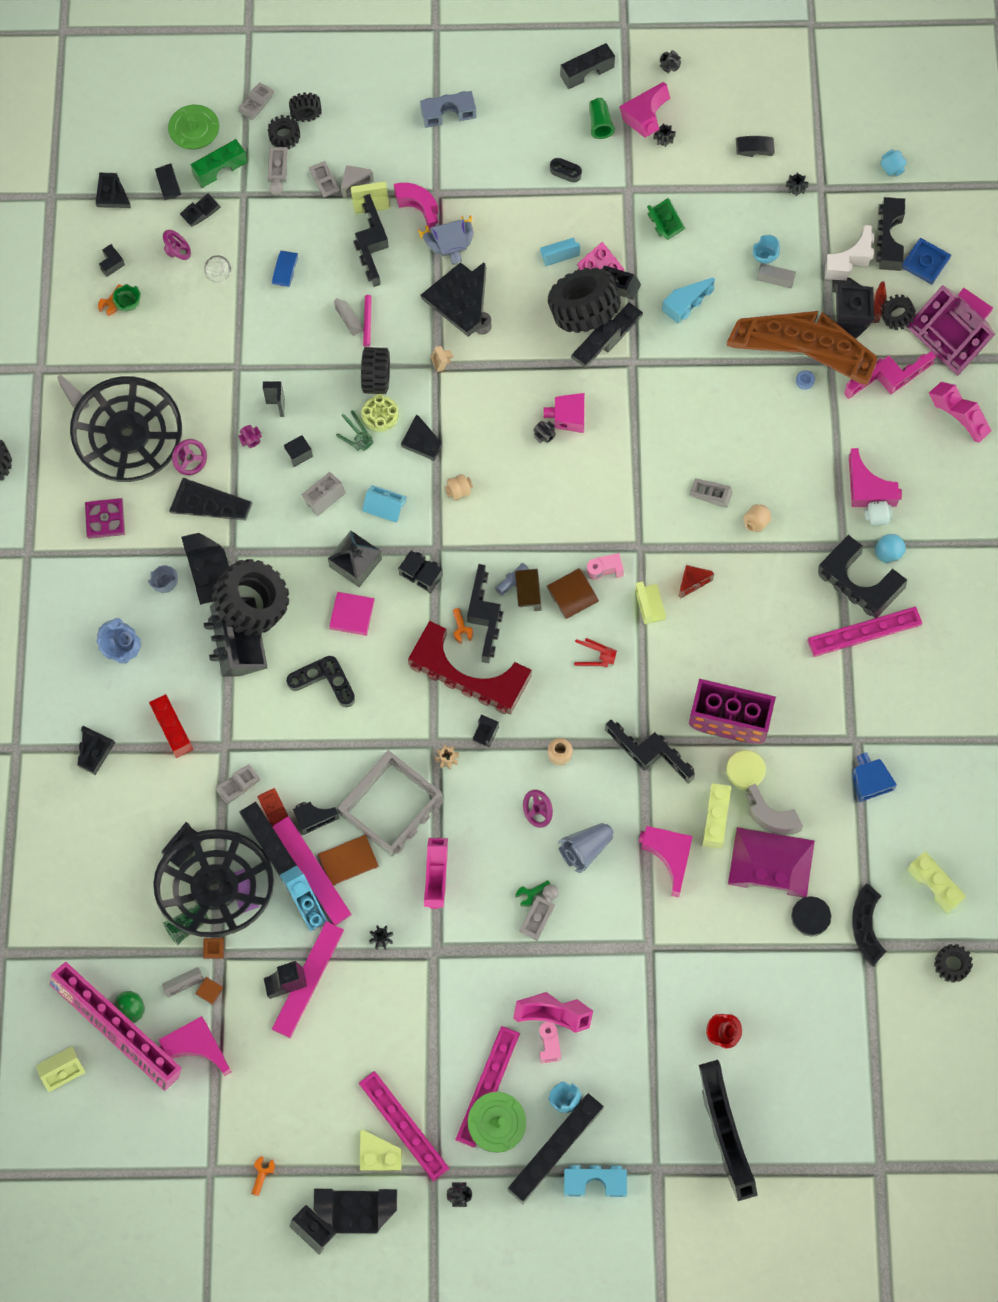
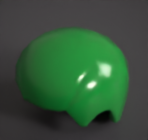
(126, 297)
(130, 1005)

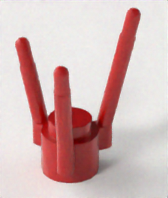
(607, 654)

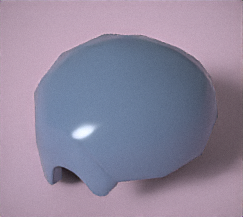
(163, 579)

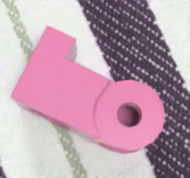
(605, 565)
(549, 1036)

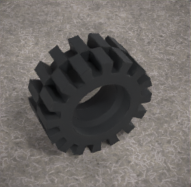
(305, 107)
(284, 123)
(893, 304)
(961, 954)

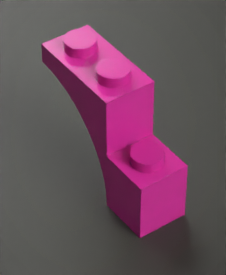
(966, 412)
(436, 873)
(545, 1007)

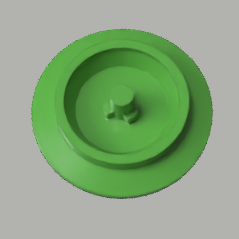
(193, 127)
(497, 1122)

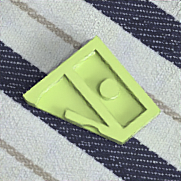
(378, 1154)

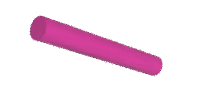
(367, 320)

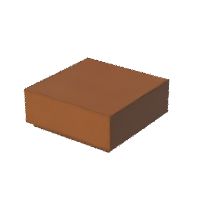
(213, 948)
(209, 990)

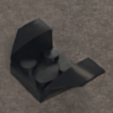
(853, 306)
(206, 563)
(355, 1210)

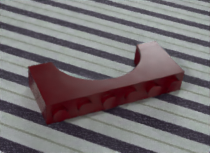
(499, 691)

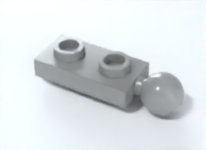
(277, 168)
(539, 913)

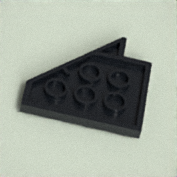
(459, 297)

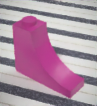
(641, 110)
(867, 487)
(671, 849)
(194, 1040)

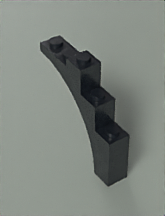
(725, 1131)

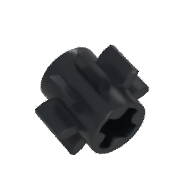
(670, 61)
(664, 135)
(797, 184)
(544, 431)
(384, 942)
(459, 1194)

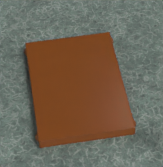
(348, 860)

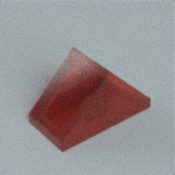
(694, 579)

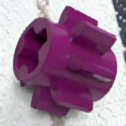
(250, 436)

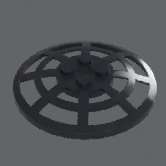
(125, 419)
(213, 874)

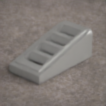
(71, 392)
(716, 500)

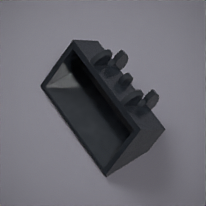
(235, 651)

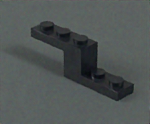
(370, 240)
(607, 335)
(484, 613)
(650, 751)

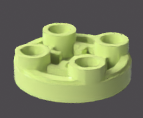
(380, 413)
(745, 769)

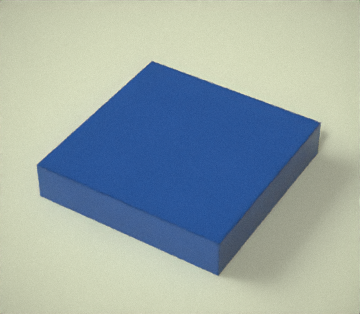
(926, 261)

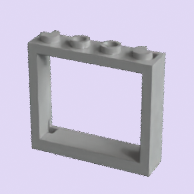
(365, 785)

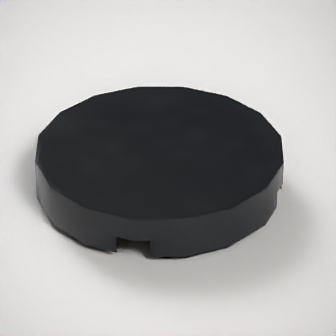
(811, 916)

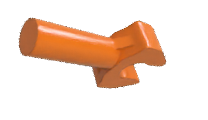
(108, 302)
(461, 627)
(262, 1173)

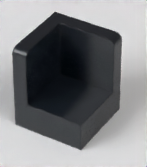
(298, 450)
(486, 731)

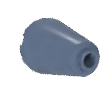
(584, 846)

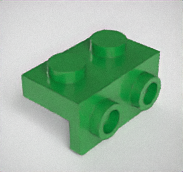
(666, 219)

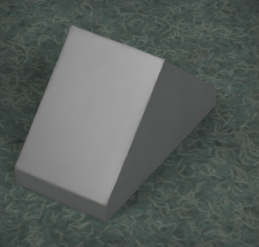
(354, 177)

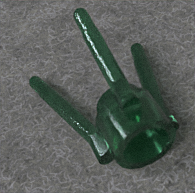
(363, 439)

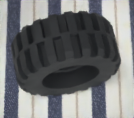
(584, 300)
(264, 582)

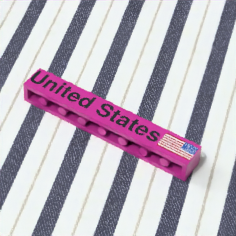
(115, 1026)

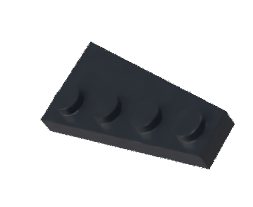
(206, 501)

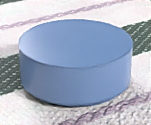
(805, 379)

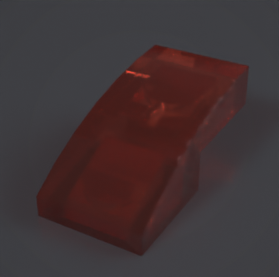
(879, 299)
(272, 806)

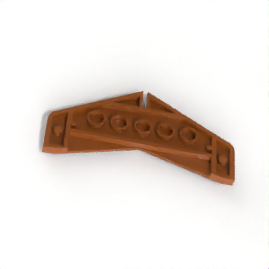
(800, 334)

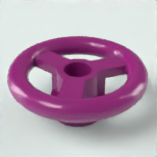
(174, 246)
(181, 452)
(540, 806)

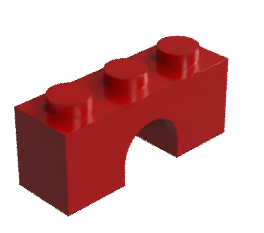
(171, 726)

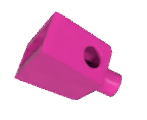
(568, 412)

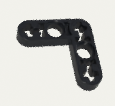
(323, 672)

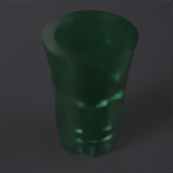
(176, 934)

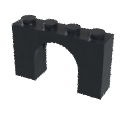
(872, 599)

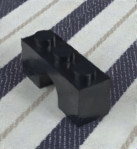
(598, 59)

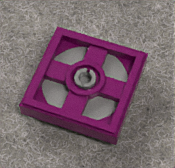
(104, 518)

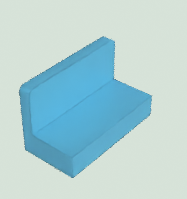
(560, 251)
(383, 503)

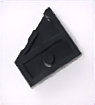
(111, 192)
(421, 440)
(93, 750)

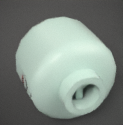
(878, 513)

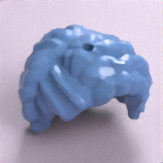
(118, 641)

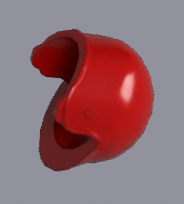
(724, 1030)

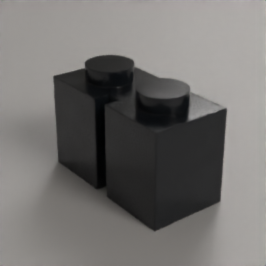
(425, 572)

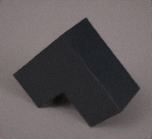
(112, 262)

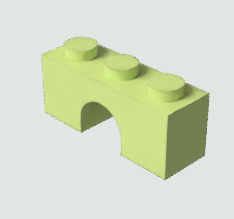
(716, 816)
(945, 890)

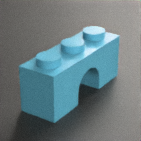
(613, 1180)

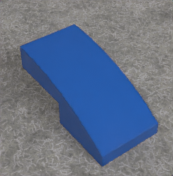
(284, 268)

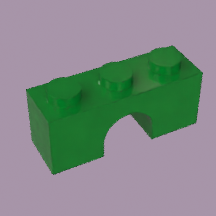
(207, 167)

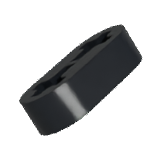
(565, 170)

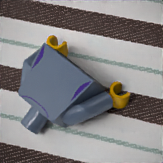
(449, 238)

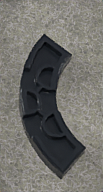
(862, 925)

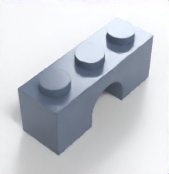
(460, 103)

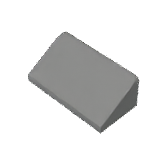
(776, 275)
(348, 317)
(183, 982)

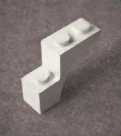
(840, 264)

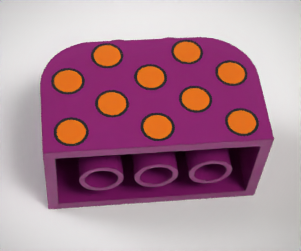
(731, 712)

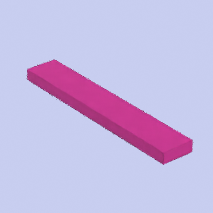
(864, 631)
(312, 871)
(313, 969)
(491, 1076)
(404, 1126)

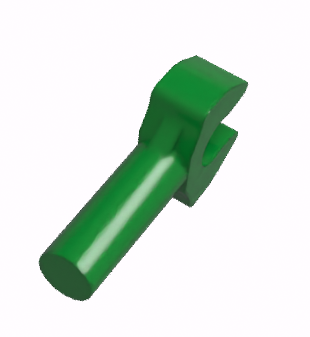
(530, 893)

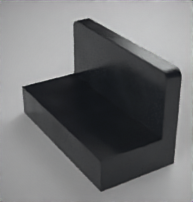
(274, 394)
(182, 856)
(312, 1229)

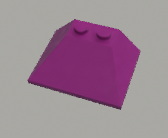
(951, 329)
(771, 861)

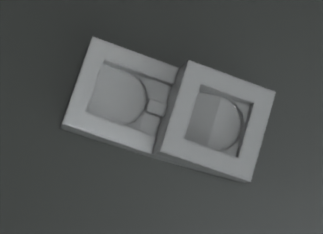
(257, 100)
(324, 179)
(238, 784)

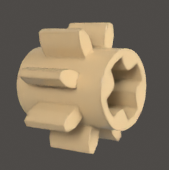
(450, 752)

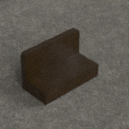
(528, 588)

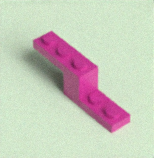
(891, 375)

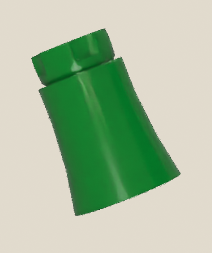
(601, 122)

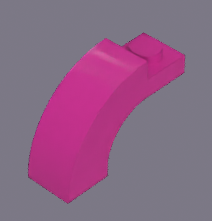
(418, 197)

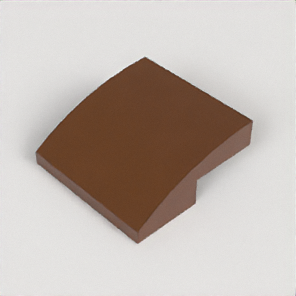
(572, 593)

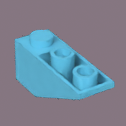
(683, 300)
(303, 898)

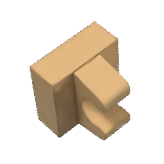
(440, 358)

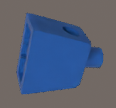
(872, 778)

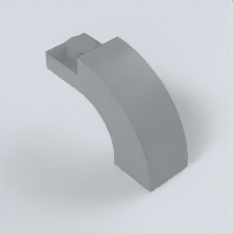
(769, 819)

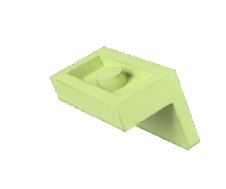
(378, 194)
(650, 603)
(60, 1069)

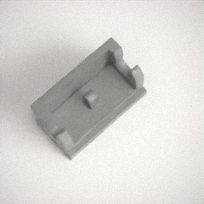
(323, 493)

